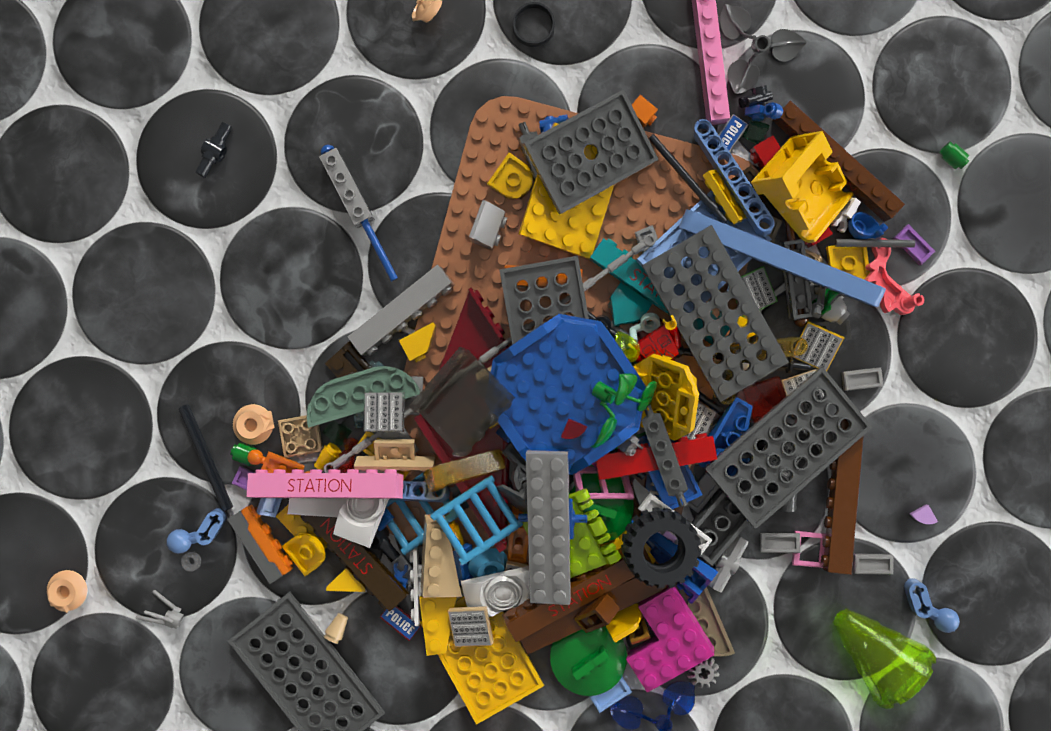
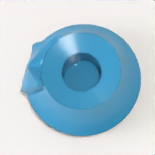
(488, 563)

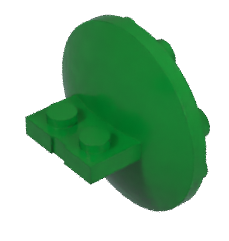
(614, 512)
(588, 661)

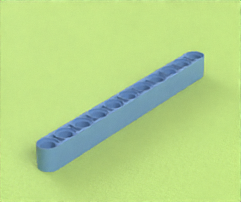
(786, 259)

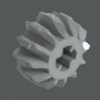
(708, 676)

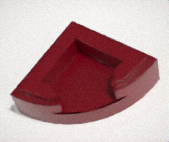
(573, 429)

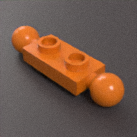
(273, 462)

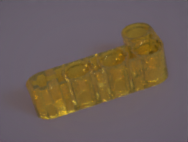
(463, 469)

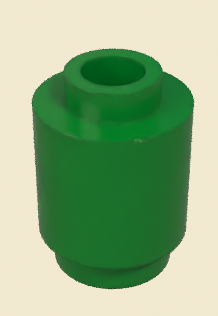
(954, 155)
(240, 452)

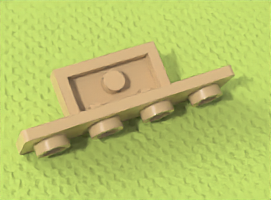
(395, 455)

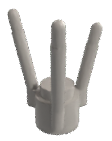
(171, 619)

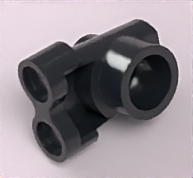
(759, 96)

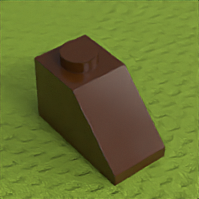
(597, 613)

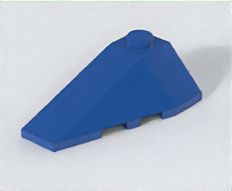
(729, 428)

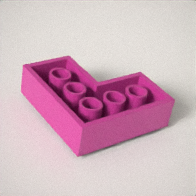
(677, 644)

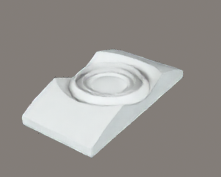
(360, 519)
(498, 590)

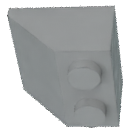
(487, 225)

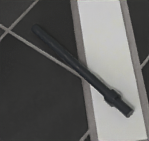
(711, 206)

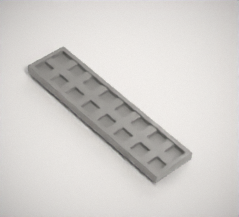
(548, 526)

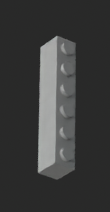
(401, 311)

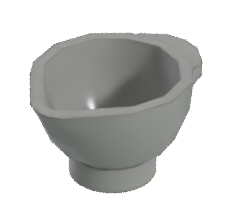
(838, 312)

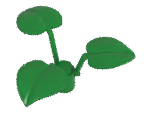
(608, 395)

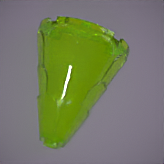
(886, 659)

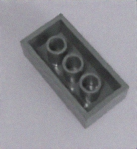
(721, 523)

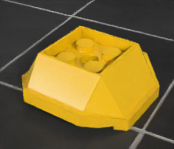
(675, 393)

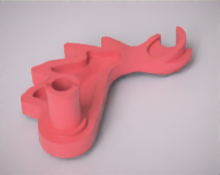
(895, 296)

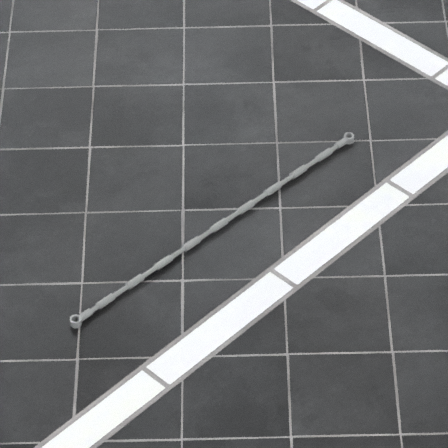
(495, 350)

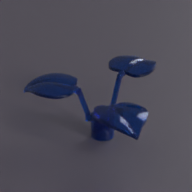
(678, 696)

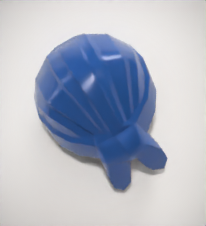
(865, 226)

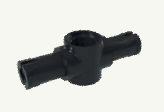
(213, 150)
(382, 542)

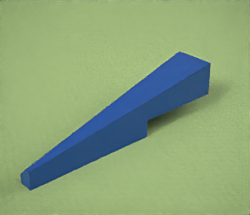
(664, 549)

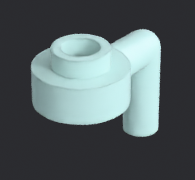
(645, 324)

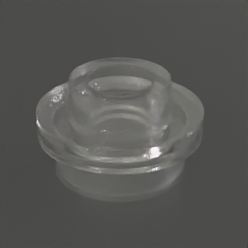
(186, 564)

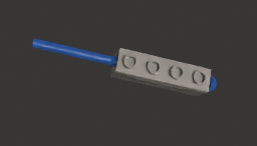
(353, 200)

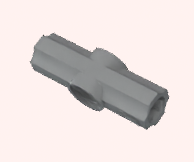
(728, 563)

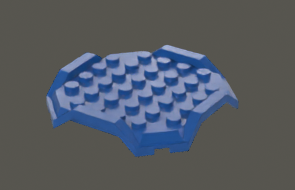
(554, 379)

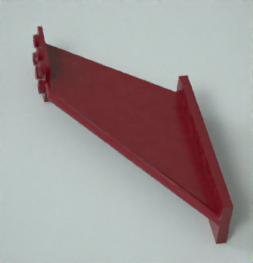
(477, 334)

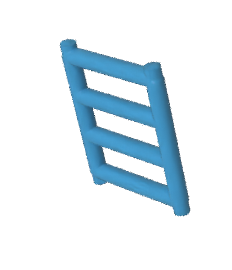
(497, 534)
(407, 547)

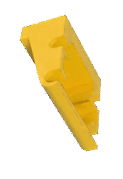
(804, 185)

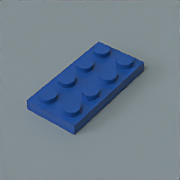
(671, 501)

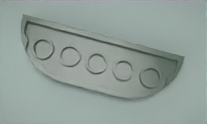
(346, 394)

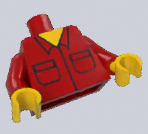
(661, 341)

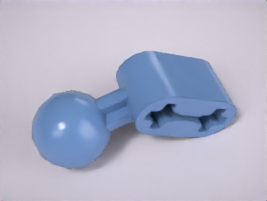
(180, 540)
(944, 619)

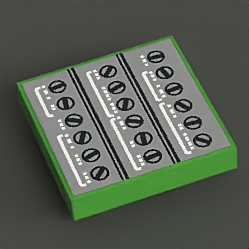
(759, 287)

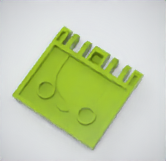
(585, 547)

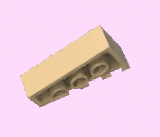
(438, 564)

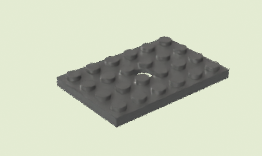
(561, 158)

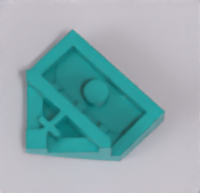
(627, 305)

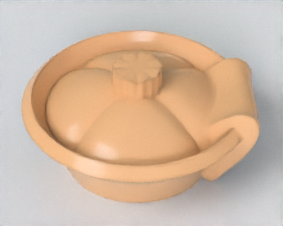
(426, 10)
(253, 424)
(66, 590)

